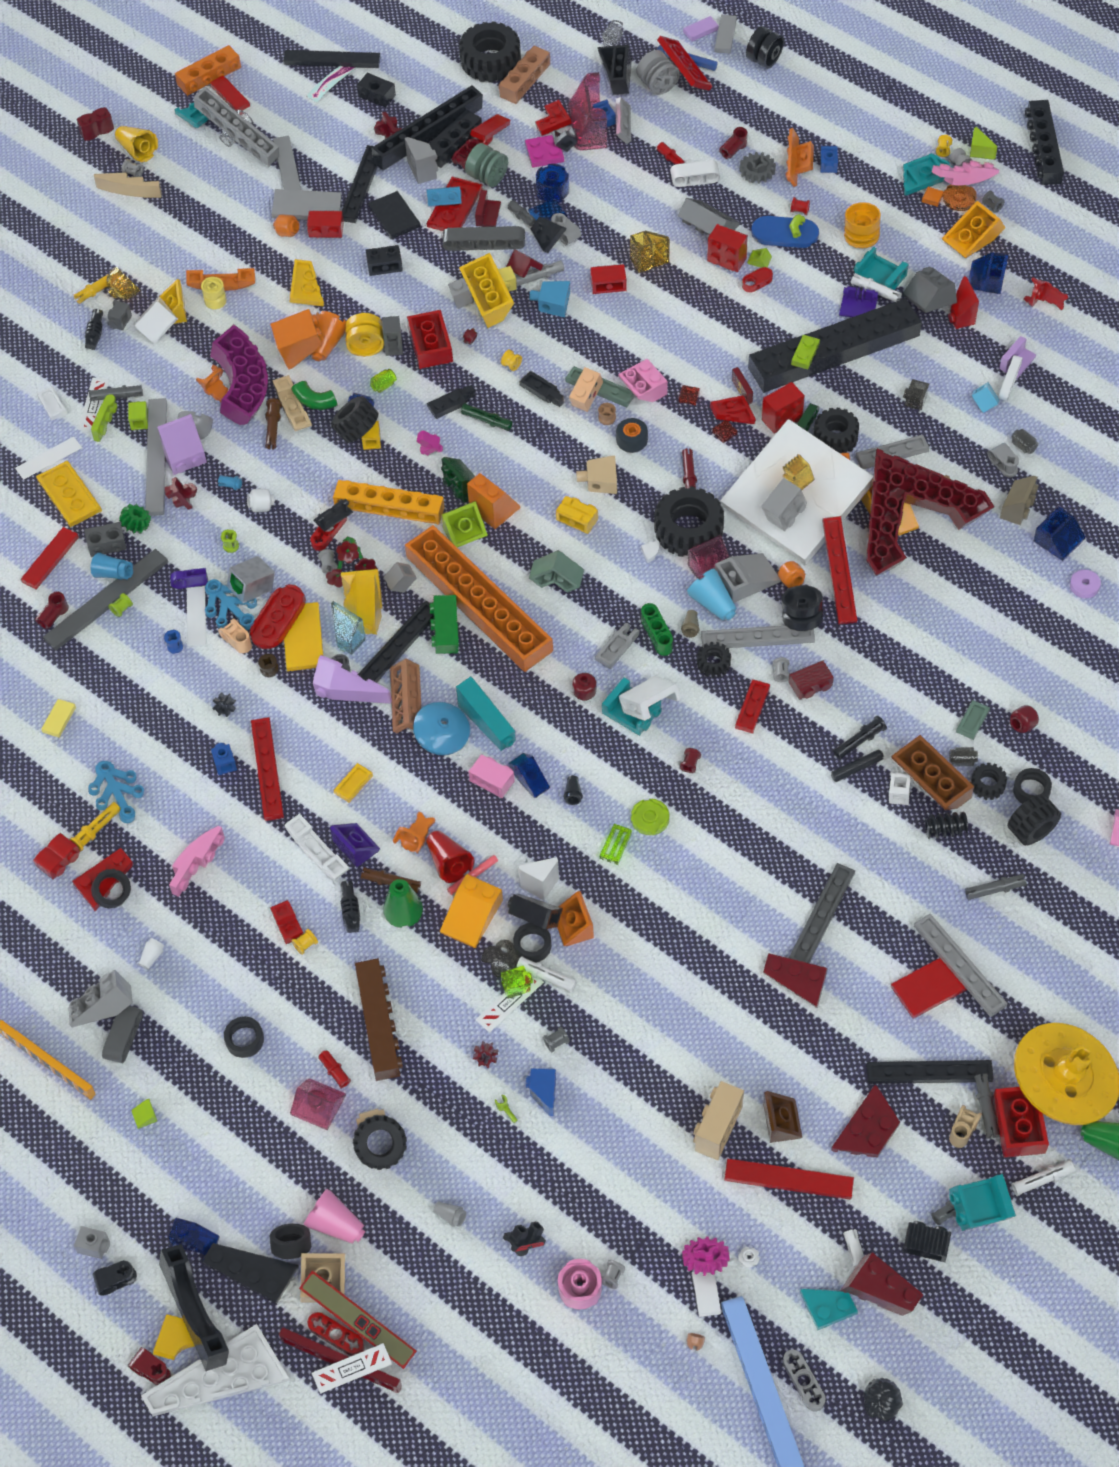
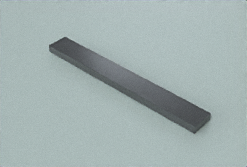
(99, 603)

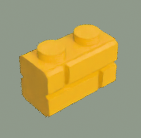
(577, 514)

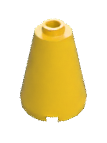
(137, 142)

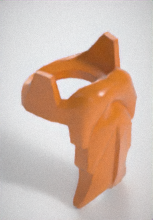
(213, 385)
(414, 837)

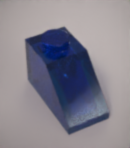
(529, 774)
(192, 1236)

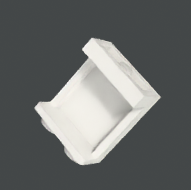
(638, 699)

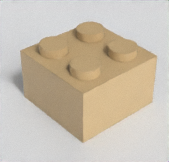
(328, 1266)

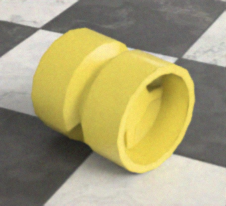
(213, 293)

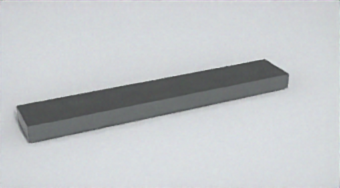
(822, 914)

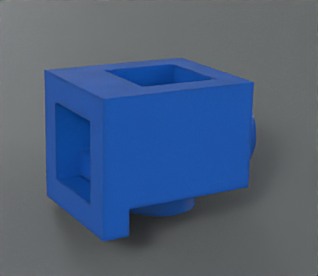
(610, 114)
(829, 159)
(223, 758)

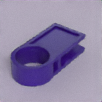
(189, 578)

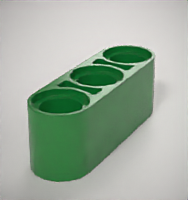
(653, 622)

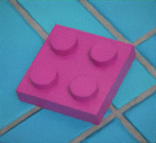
(543, 151)

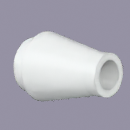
(151, 952)

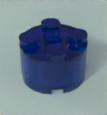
(552, 183)

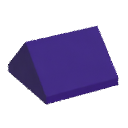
(354, 842)

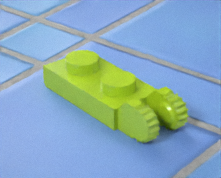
(103, 416)

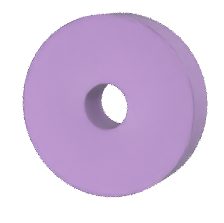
(1087, 577)

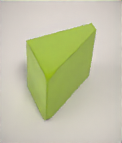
(760, 258)
(144, 1114)

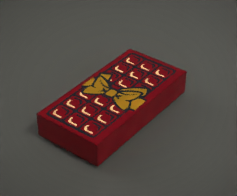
(742, 385)

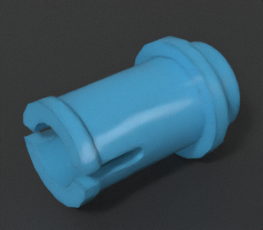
(231, 482)

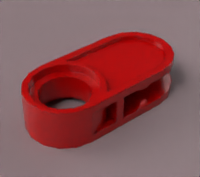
(761, 278)

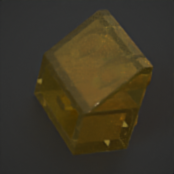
(649, 250)

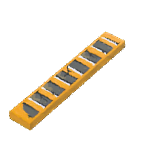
(46, 1060)

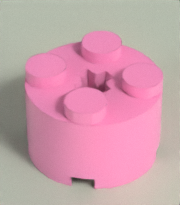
(579, 1296)

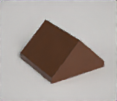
(781, 1117)

